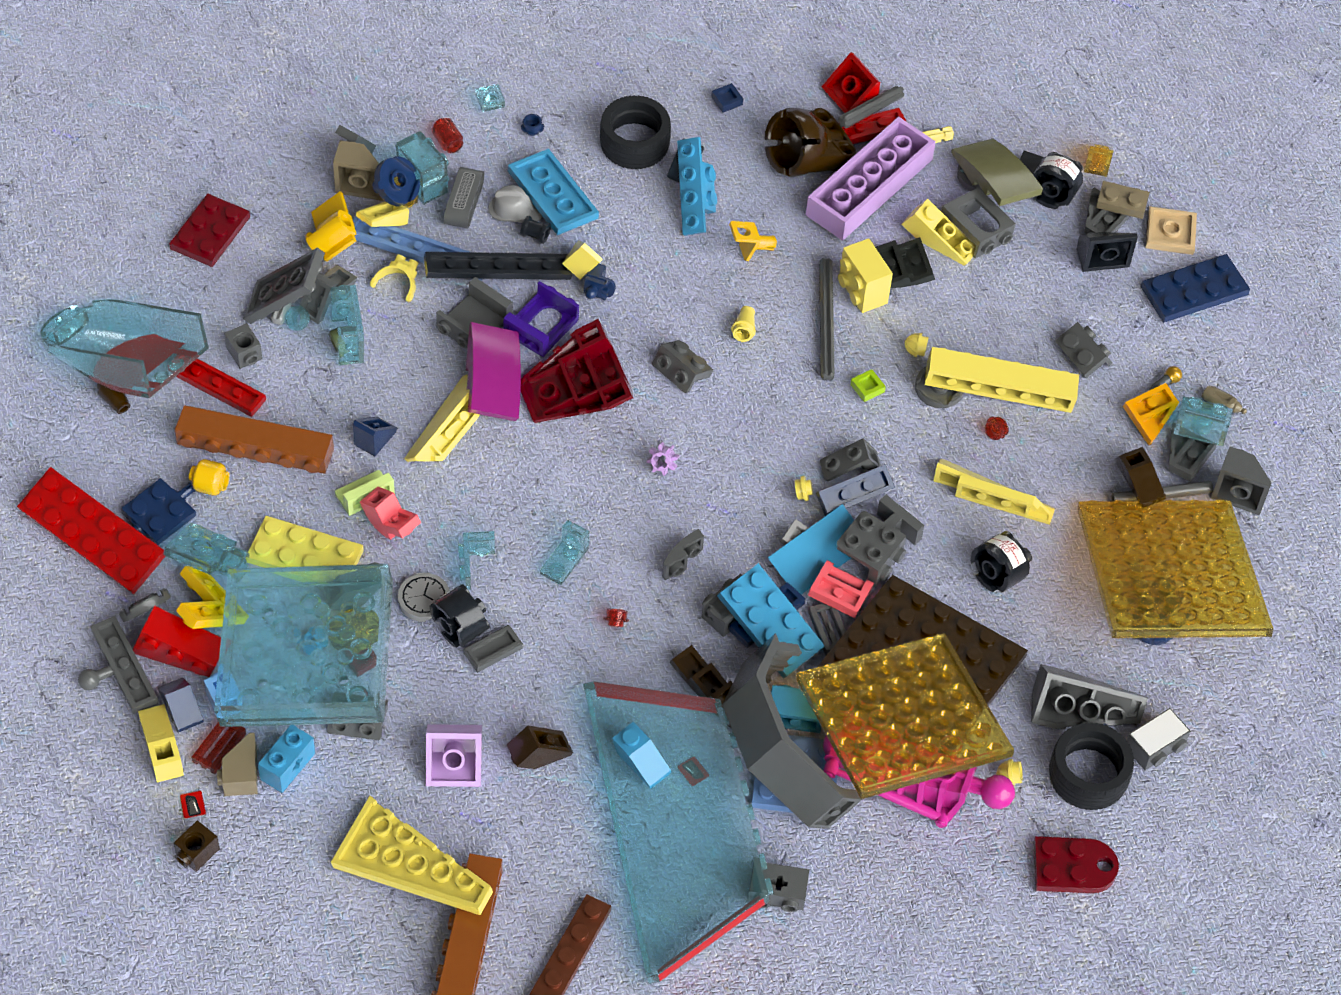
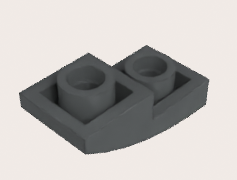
(678, 557)

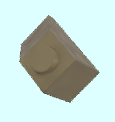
(240, 768)

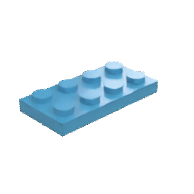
(553, 191)
(765, 611)

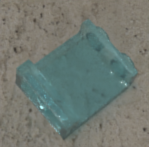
(351, 337)

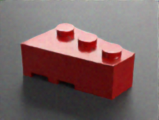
(174, 643)

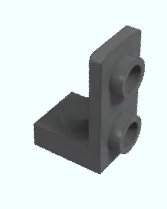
(849, 458)

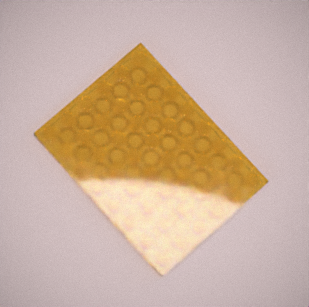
(1173, 570)

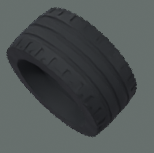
(639, 111)
(1096, 738)

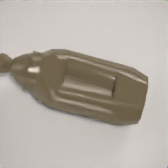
(1215, 395)

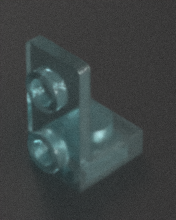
(474, 544)
(567, 554)

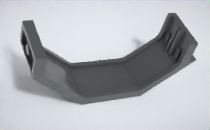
(771, 752)

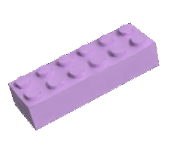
(870, 178)

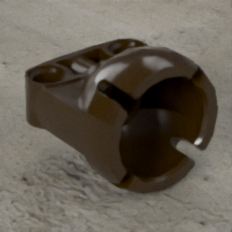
(806, 142)

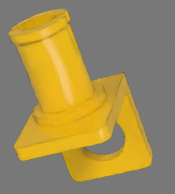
(751, 239)

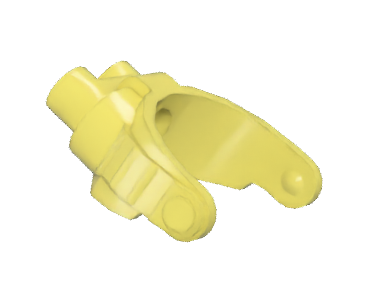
(400, 266)

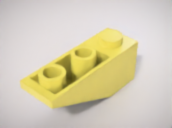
(939, 232)
(161, 743)

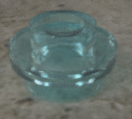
(291, 318)

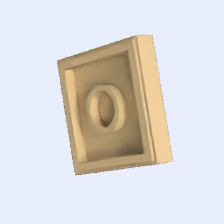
(1171, 230)

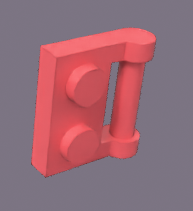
(838, 595)

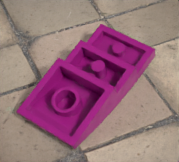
(493, 371)

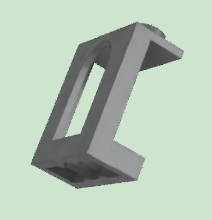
(958, 211)

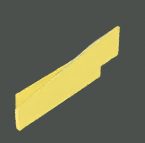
(445, 427)
(990, 493)

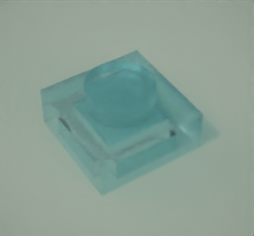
(490, 98)

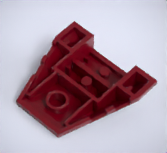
(577, 378)

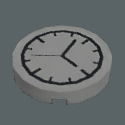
(419, 593)

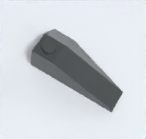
(1069, 699)

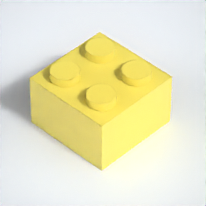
(865, 275)

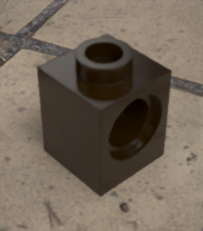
(196, 836)

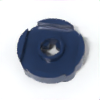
(385, 185)

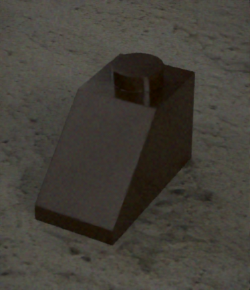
(538, 747)

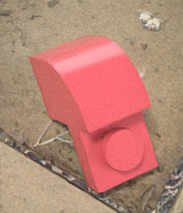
(387, 515)

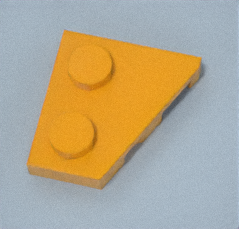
(1151, 411)

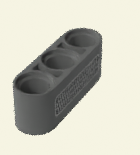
(464, 197)

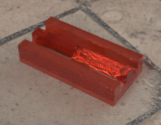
(210, 739)

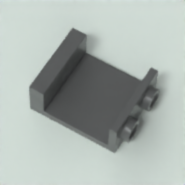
(481, 306)

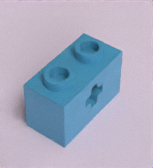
(286, 758)

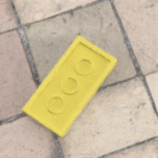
(292, 545)

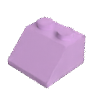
(453, 755)

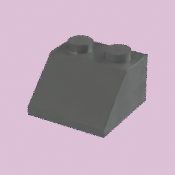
(1242, 481)

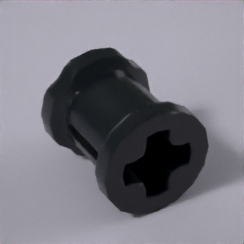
(535, 229)

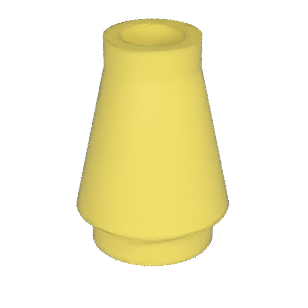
(744, 325)

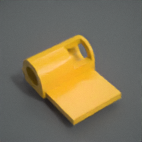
(333, 227)

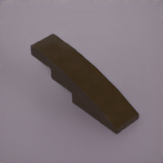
(700, 676)

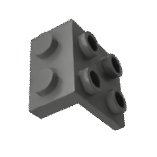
(873, 545)

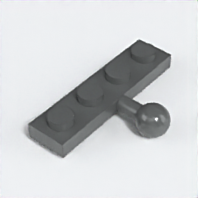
(122, 665)

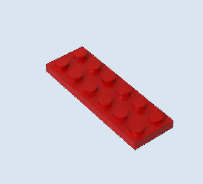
(92, 530)

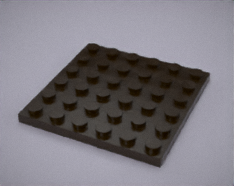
(907, 614)

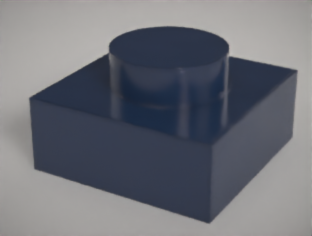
(727, 97)

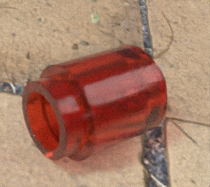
(447, 135)

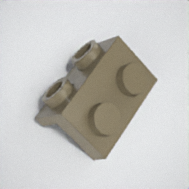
(1122, 199)

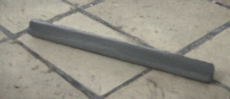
(826, 319)

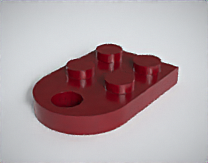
(1072, 865)

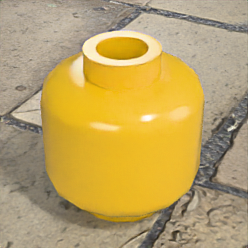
(209, 477)

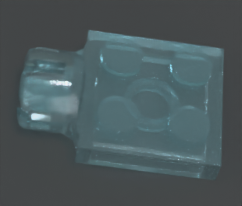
(206, 550)

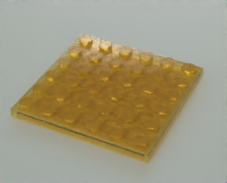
(904, 715)

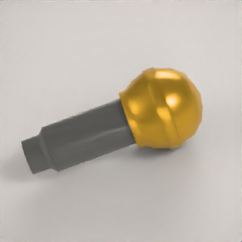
(1172, 375)

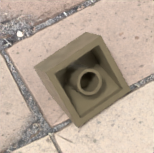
(355, 170)

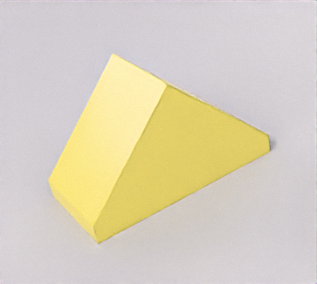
(581, 259)

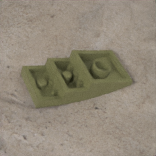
(997, 171)

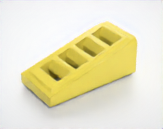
(384, 215)

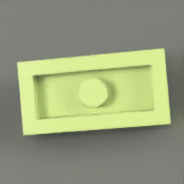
(354, 492)

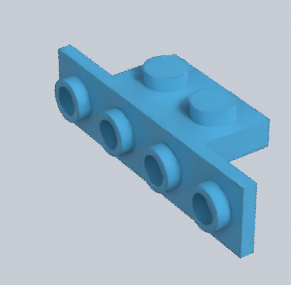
(696, 186)

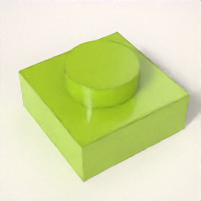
(867, 385)

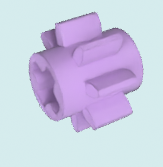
(669, 461)

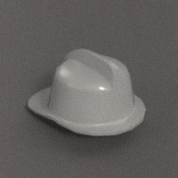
(512, 205)

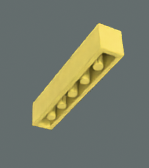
(1001, 379)

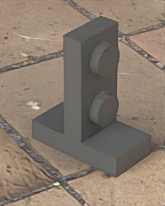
(320, 298)
(900, 519)

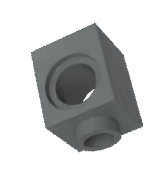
(243, 346)

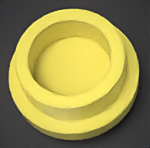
(803, 488)

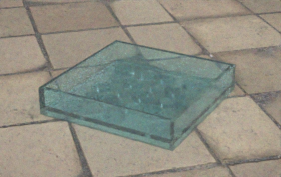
(304, 645)

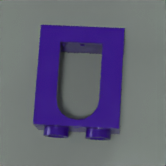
(530, 336)

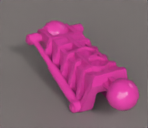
(940, 796)

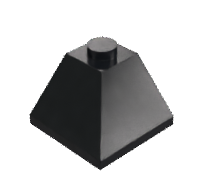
(1105, 250)

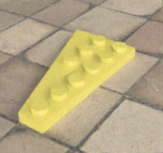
(401, 857)

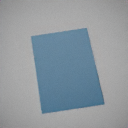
(806, 554)

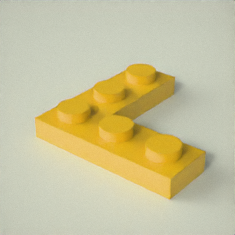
(211, 610)

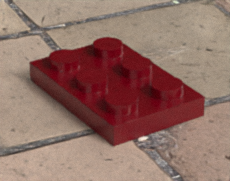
(210, 230)

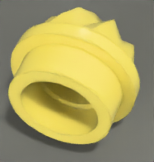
(916, 344)
(1011, 770)

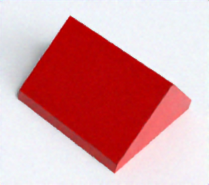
(851, 84)

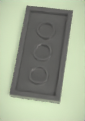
(284, 286)

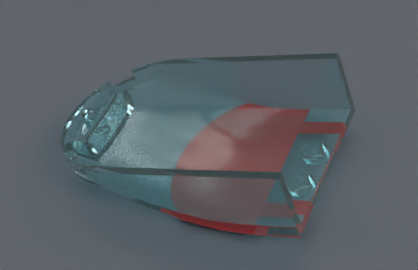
(126, 343)

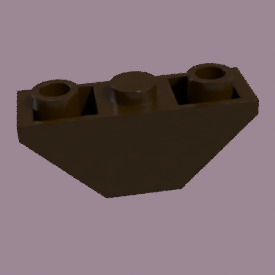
(1141, 476)

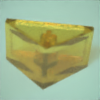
(1098, 159)

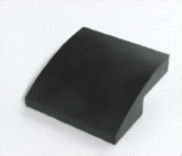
(907, 263)

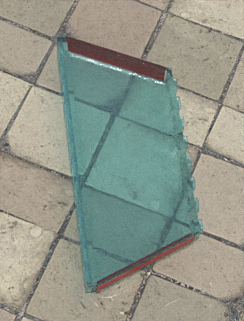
(688, 837)

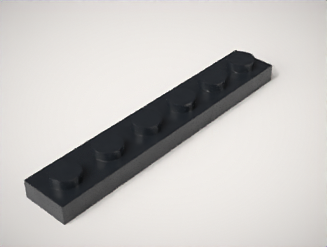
(496, 265)

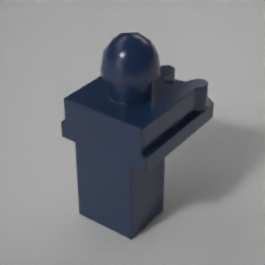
(597, 284)

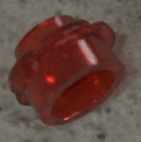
(996, 428)
(616, 617)

